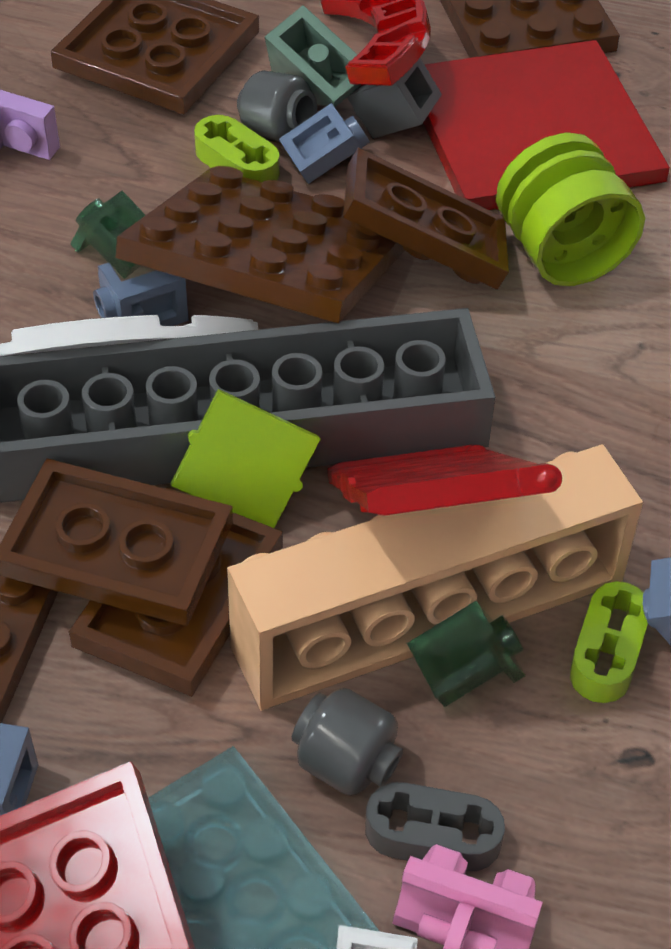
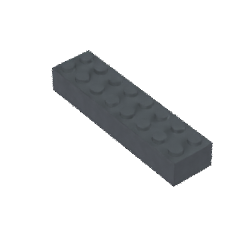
(354, 383)

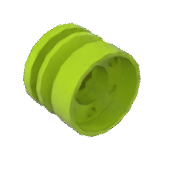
(569, 209)

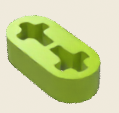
(231, 144)
(598, 638)

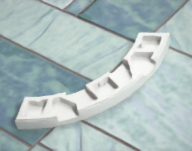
(115, 331)

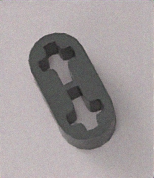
(433, 819)

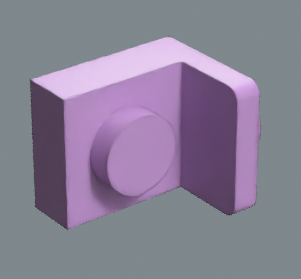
(28, 125)

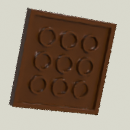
(261, 243)

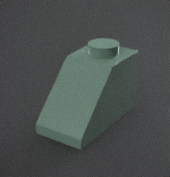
(315, 53)

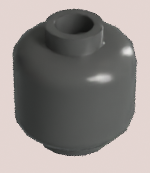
(275, 103)
(347, 741)

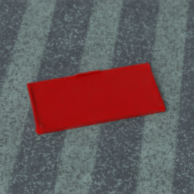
(439, 479)

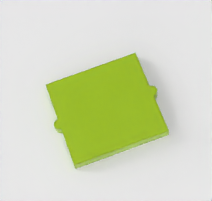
(245, 459)

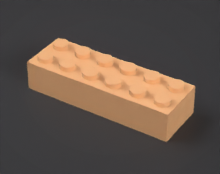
(366, 591)

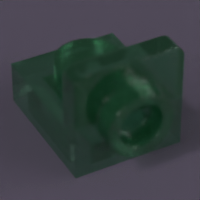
(101, 225)
(466, 652)

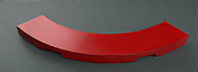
(396, 47)

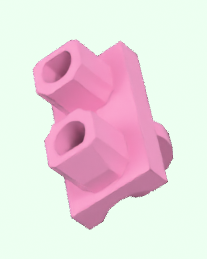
(464, 911)

